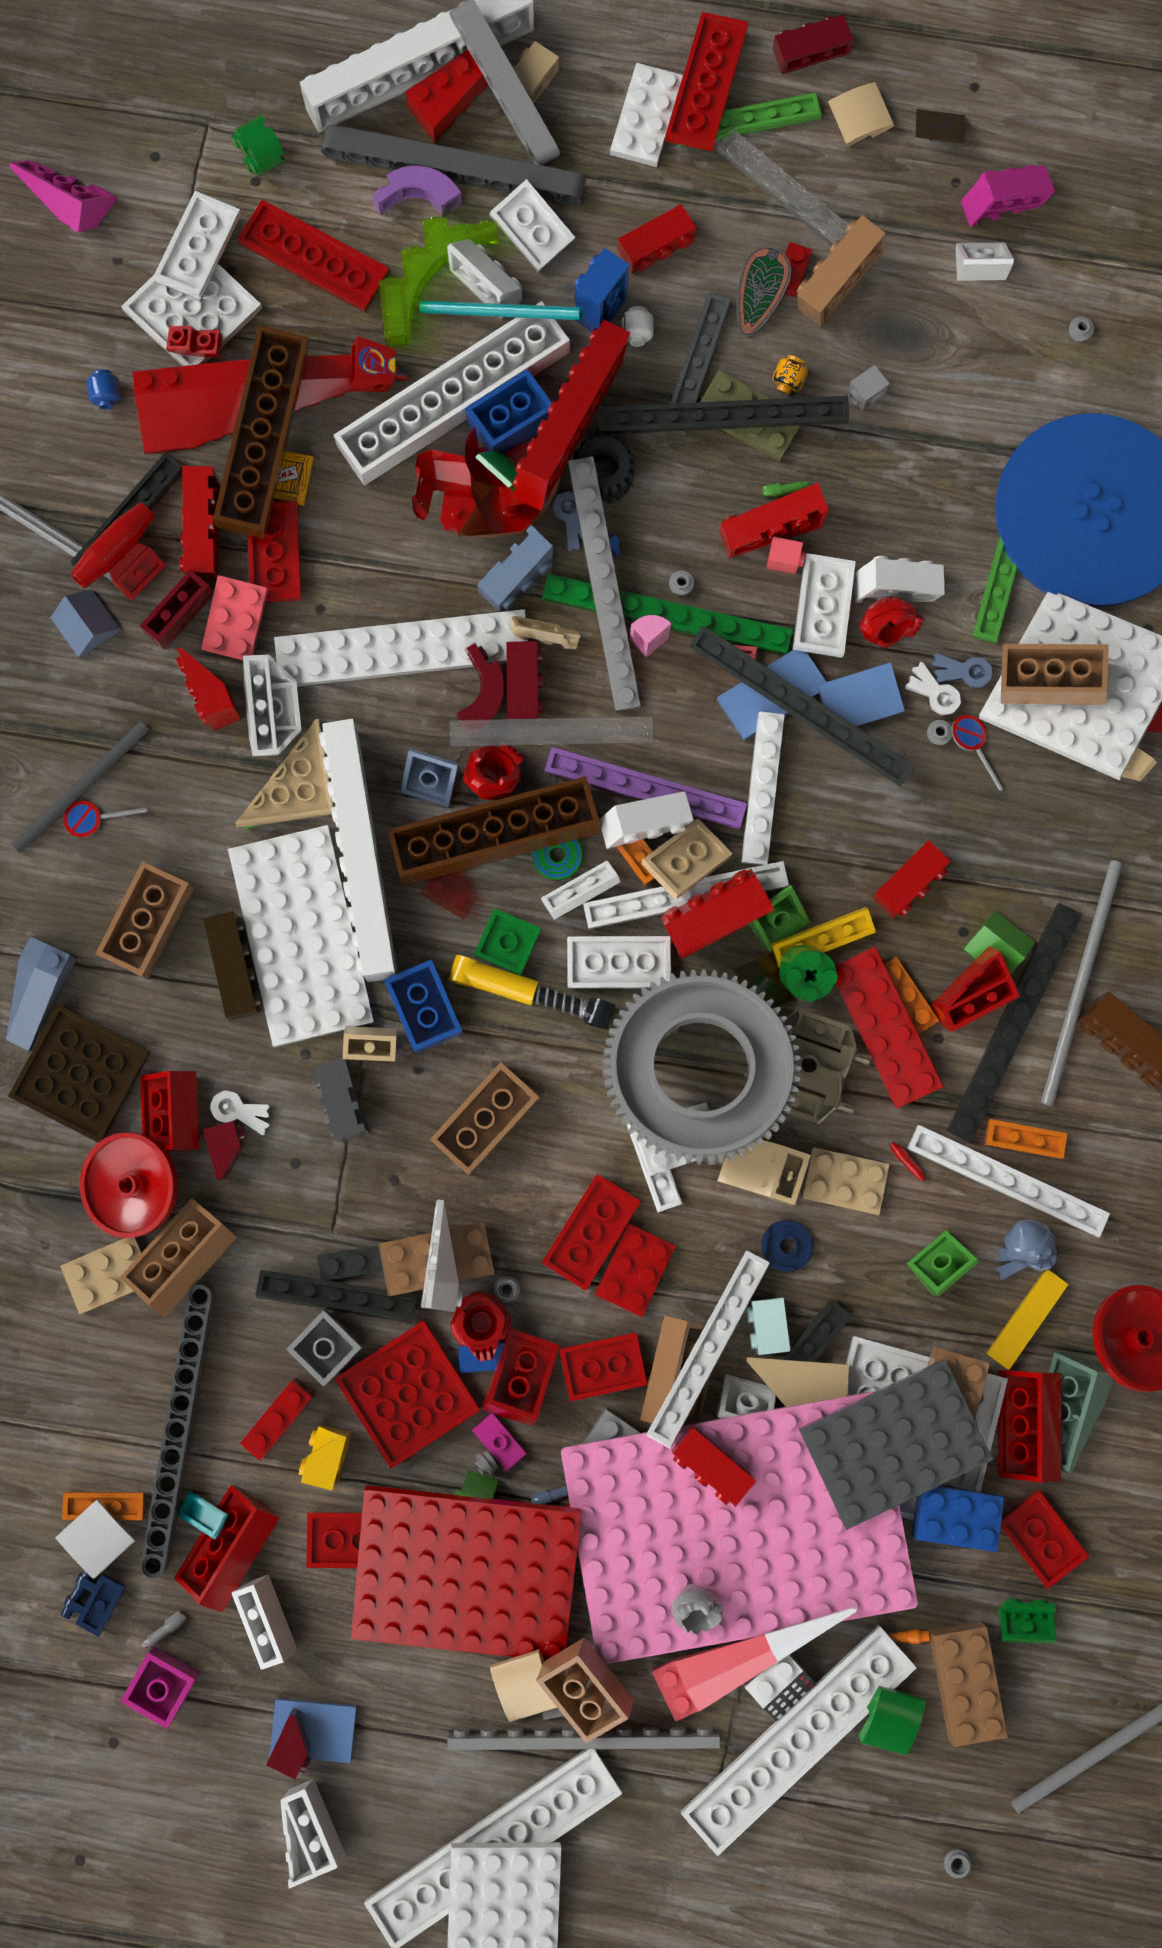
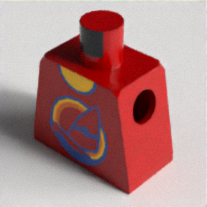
(373, 367)

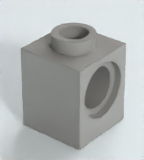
(867, 388)

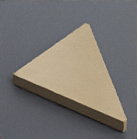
(295, 788)
(802, 1381)

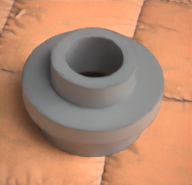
(1077, 334)
(681, 590)
(936, 739)
(506, 1297)
(485, 1464)
(963, 1869)

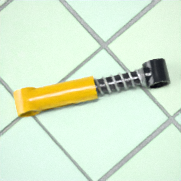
(526, 990)

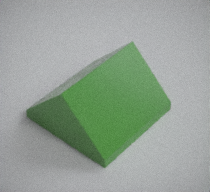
(783, 921)
(1003, 936)
(942, 1263)

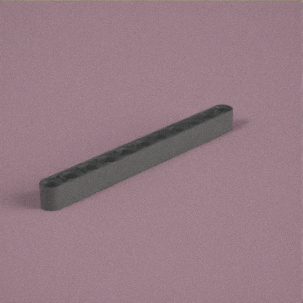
(458, 165)
(170, 1440)

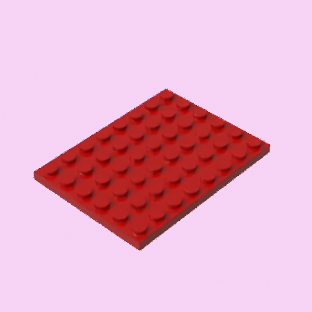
(464, 1572)

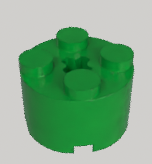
(258, 146)
(817, 982)

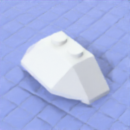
(270, 705)

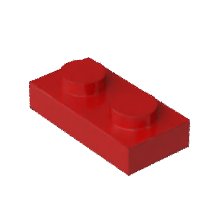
(798, 259)

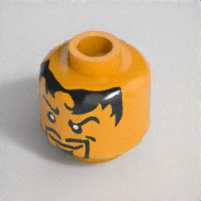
(790, 374)

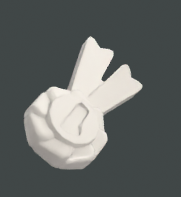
(942, 698)
(228, 1107)

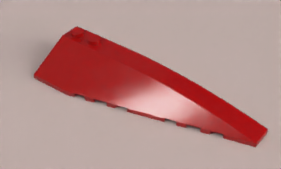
(201, 401)

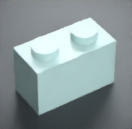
(768, 1325)

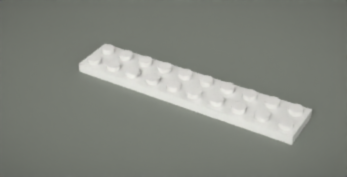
(394, 648)
(796, 1741)
(533, 1816)

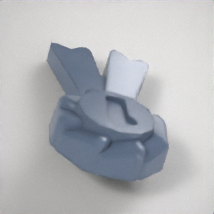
(566, 511)
(974, 672)
(1015, 1266)

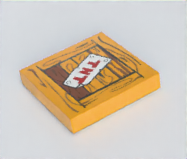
(294, 478)

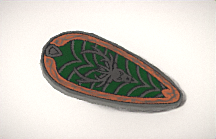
(761, 288)

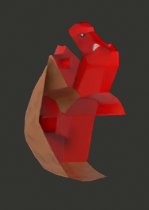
(473, 498)

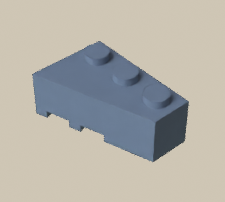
(517, 571)

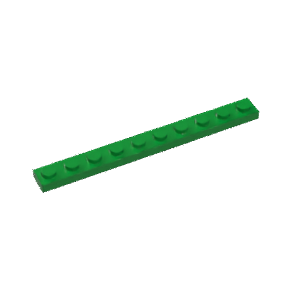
(682, 617)

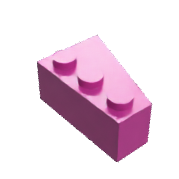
(1006, 191)

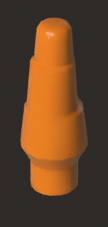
(912, 1636)

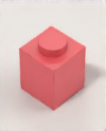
(785, 555)

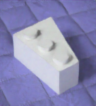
(899, 578)

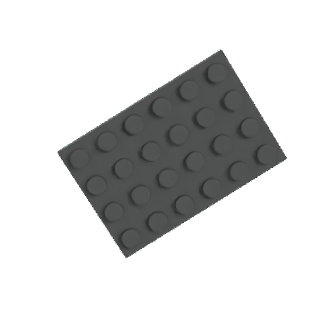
(895, 1444)

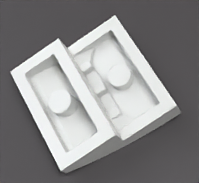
(95, 1539)

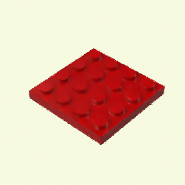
(407, 1394)

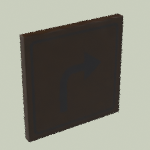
(940, 126)
(765, 975)

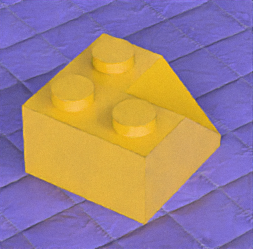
(327, 1458)

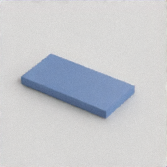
(744, 703)

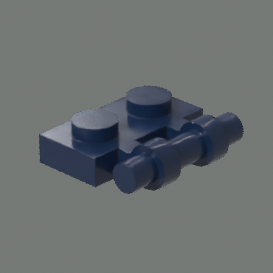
(100, 1605)

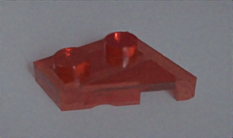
(450, 893)

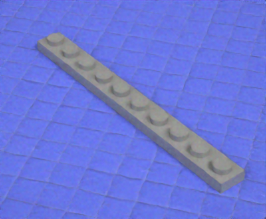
(604, 583)
(569, 1739)

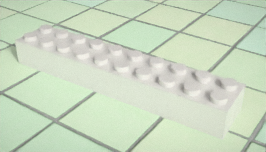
(403, 62)
(440, 398)
(360, 851)

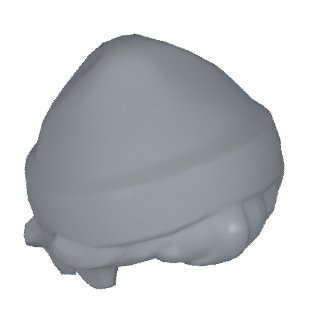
(696, 1609)

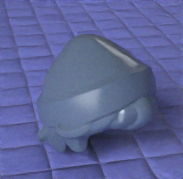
(1029, 1241)

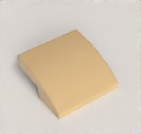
(861, 113)
(518, 1686)

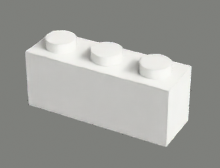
(264, 1622)

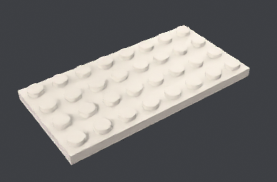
(300, 936)

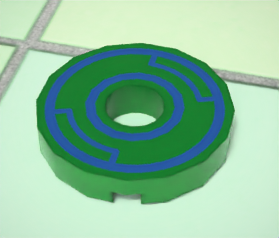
(558, 870)

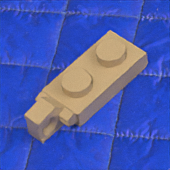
(543, 631)

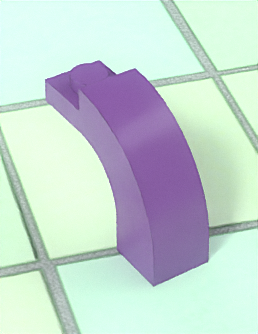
(418, 183)

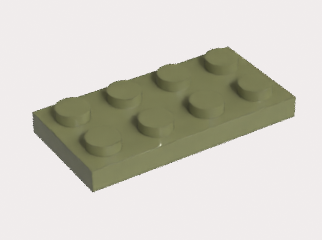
(769, 440)

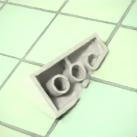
(441, 1276)

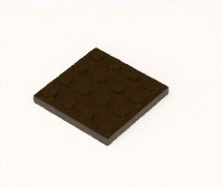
(79, 1074)

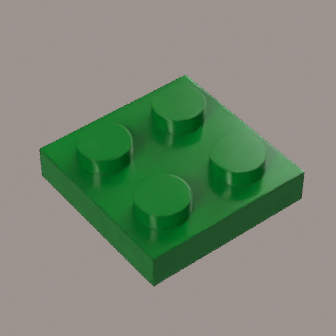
(507, 942)

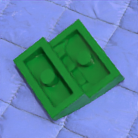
(500, 465)
(892, 1720)

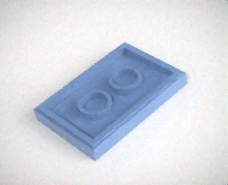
(863, 695)
(326, 1724)

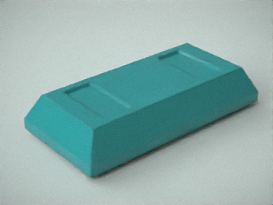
(203, 1515)

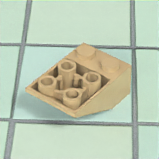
(767, 1171)

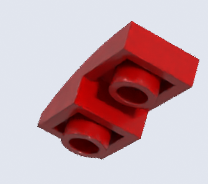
(194, 342)

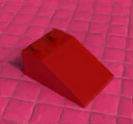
(520, 1377)

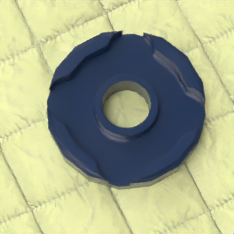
(802, 1245)

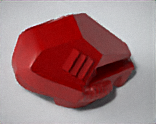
(886, 611)
(493, 771)
(481, 1324)

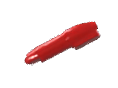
(903, 1156)

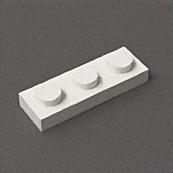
(580, 890)

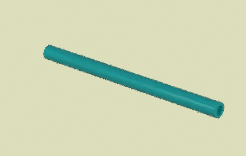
(502, 310)

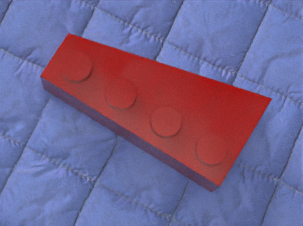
(445, 94)

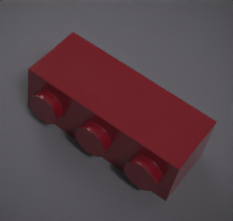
(812, 44)
(176, 609)
(523, 680)

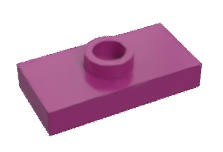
(499, 1441)

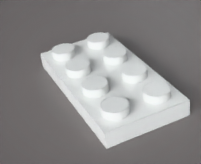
(646, 115)
(197, 245)
(824, 605)
(617, 961)

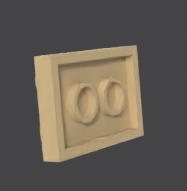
(686, 859)
(845, 1181)
(96, 1275)

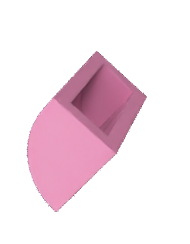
(649, 633)

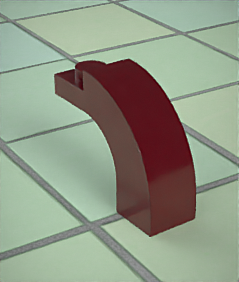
(491, 686)

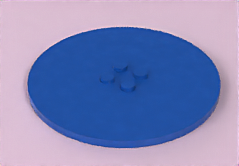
(1085, 509)

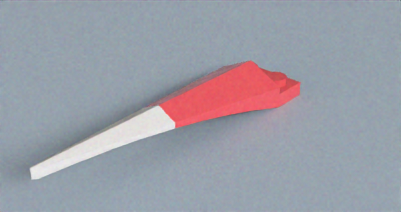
(704, 1677)

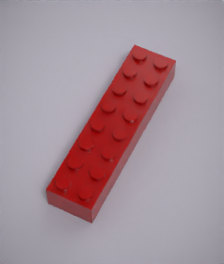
(570, 414)

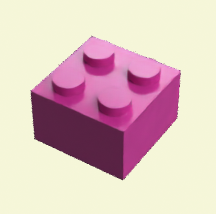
(160, 1687)

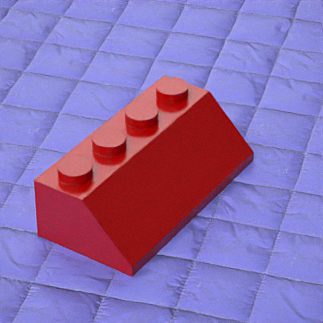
(716, 912)
(1030, 1426)
(219, 1565)

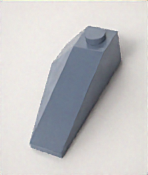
(38, 983)

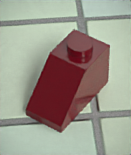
(224, 1146)
(291, 1748)

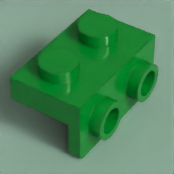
(1027, 1621)

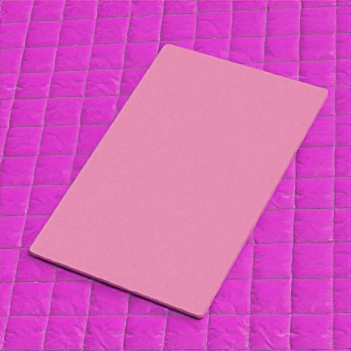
(767, 1560)

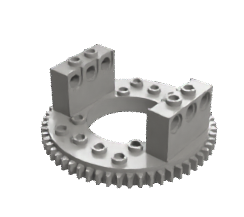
(688, 1131)

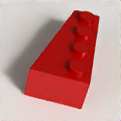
(781, 518)
(199, 532)

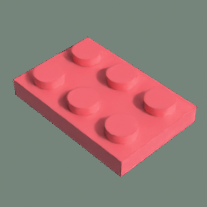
(234, 618)

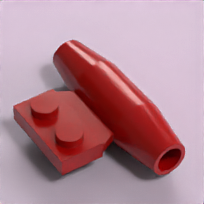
(120, 554)

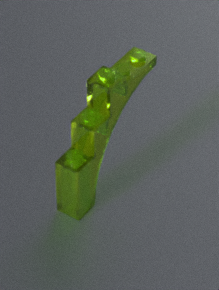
(419, 265)

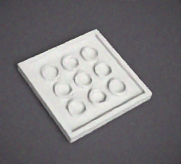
(222, 307)
(504, 1895)

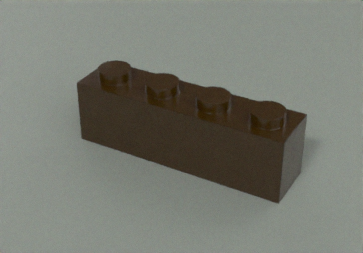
(231, 965)

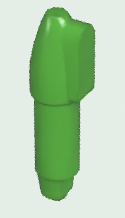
(778, 490)

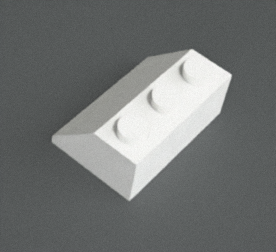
(482, 275)

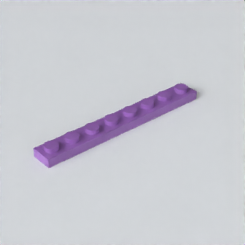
(643, 786)

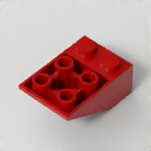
(214, 700)

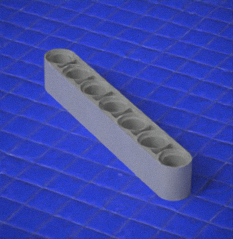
(504, 82)

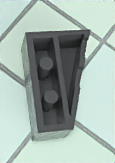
(340, 1100)

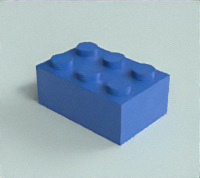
(602, 289)
(509, 413)
(423, 1006)
(958, 1517)

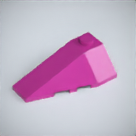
(70, 202)

